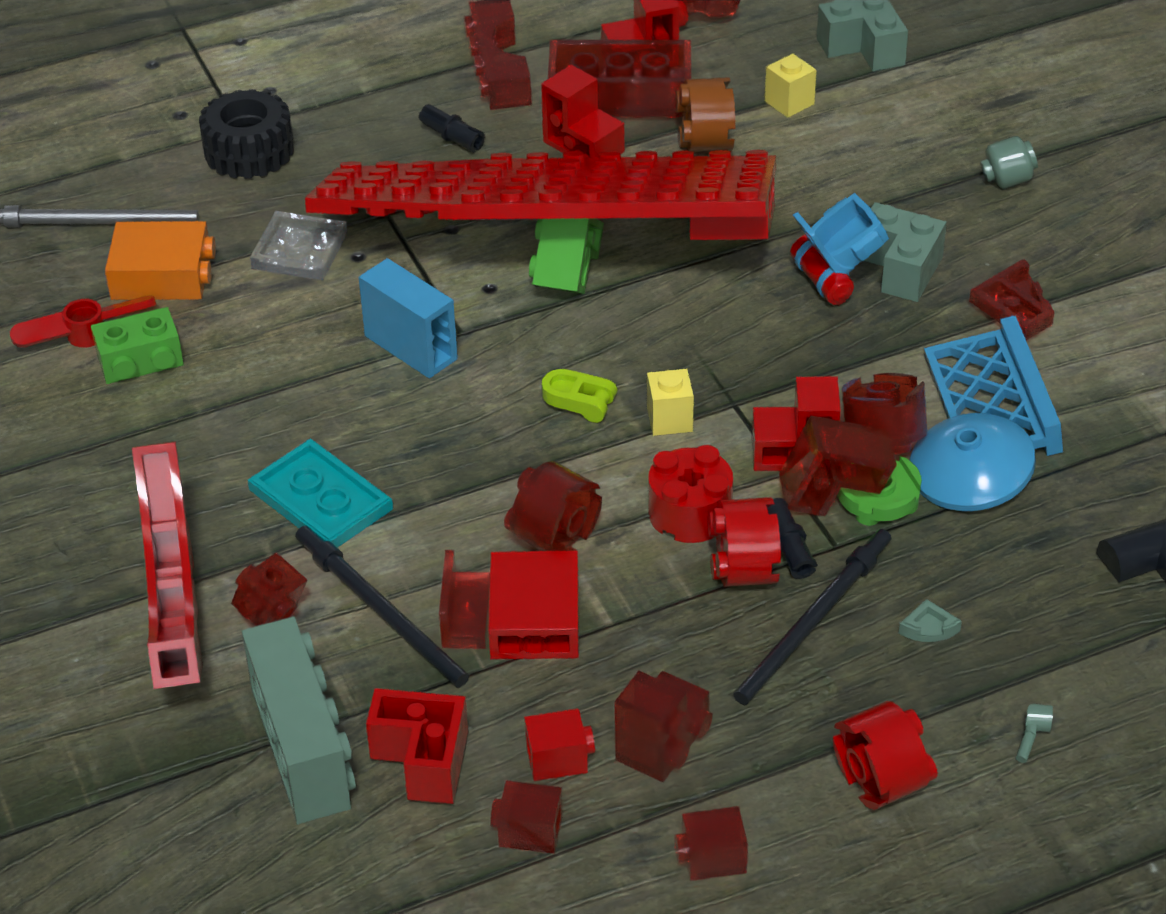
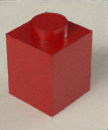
(558, 744)

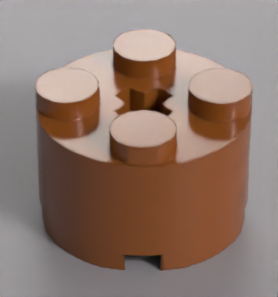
(707, 114)

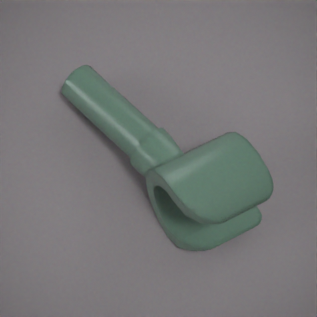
(1038, 719)

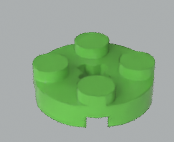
(894, 501)

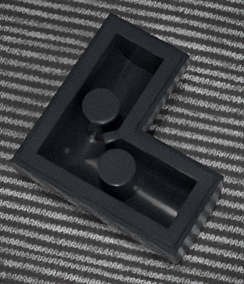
(1135, 551)

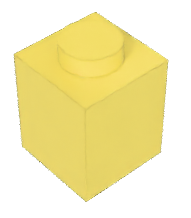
(790, 85)
(670, 402)

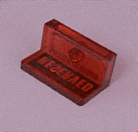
(463, 606)

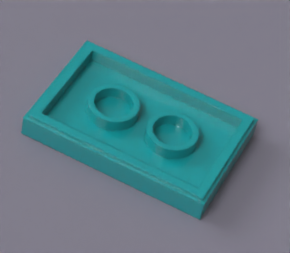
(321, 493)

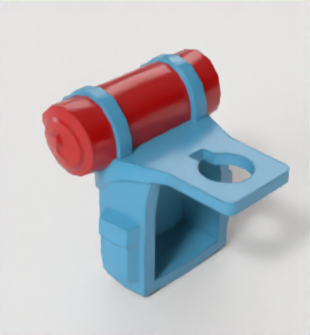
(836, 245)

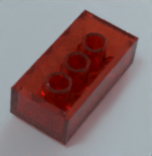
(632, 75)

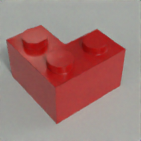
(651, 22)
(573, 116)
(778, 428)
(423, 733)

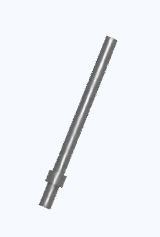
(14, 216)

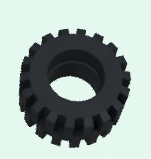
(246, 133)

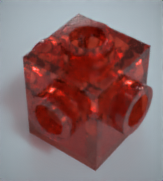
(268, 591)

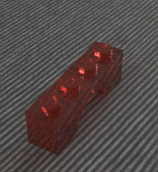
(500, 74)

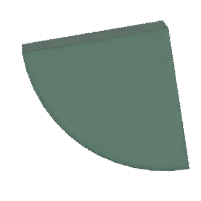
(929, 624)

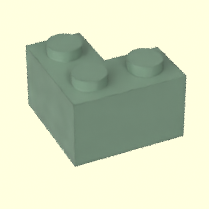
(864, 28)
(910, 252)

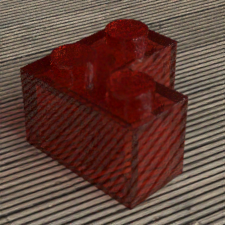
(835, 457)
(659, 723)

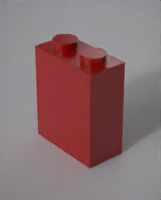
(534, 605)

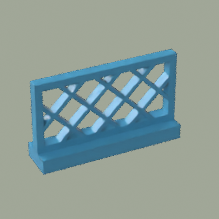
(1023, 376)

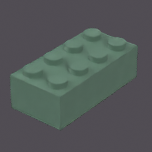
(299, 719)

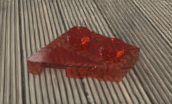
(1014, 294)

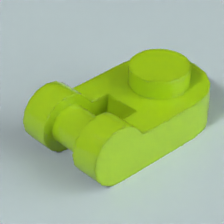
(578, 393)

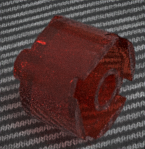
(888, 403)
(553, 507)

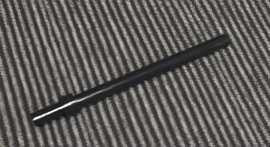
(331, 559)
(858, 565)

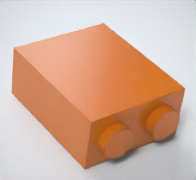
(159, 260)

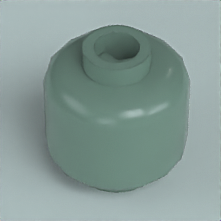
(1009, 162)

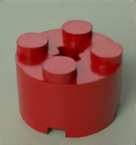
(684, 488)
(744, 542)
(884, 753)

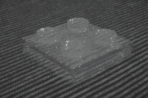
(298, 245)

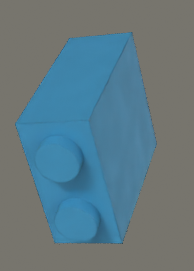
(408, 317)

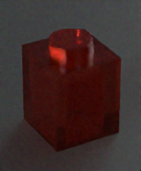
(528, 816)
(712, 843)

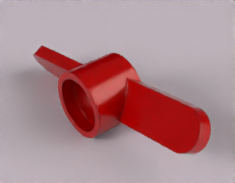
(73, 322)

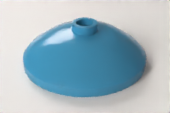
(974, 461)

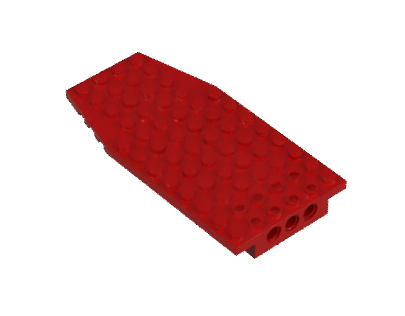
(718, 192)

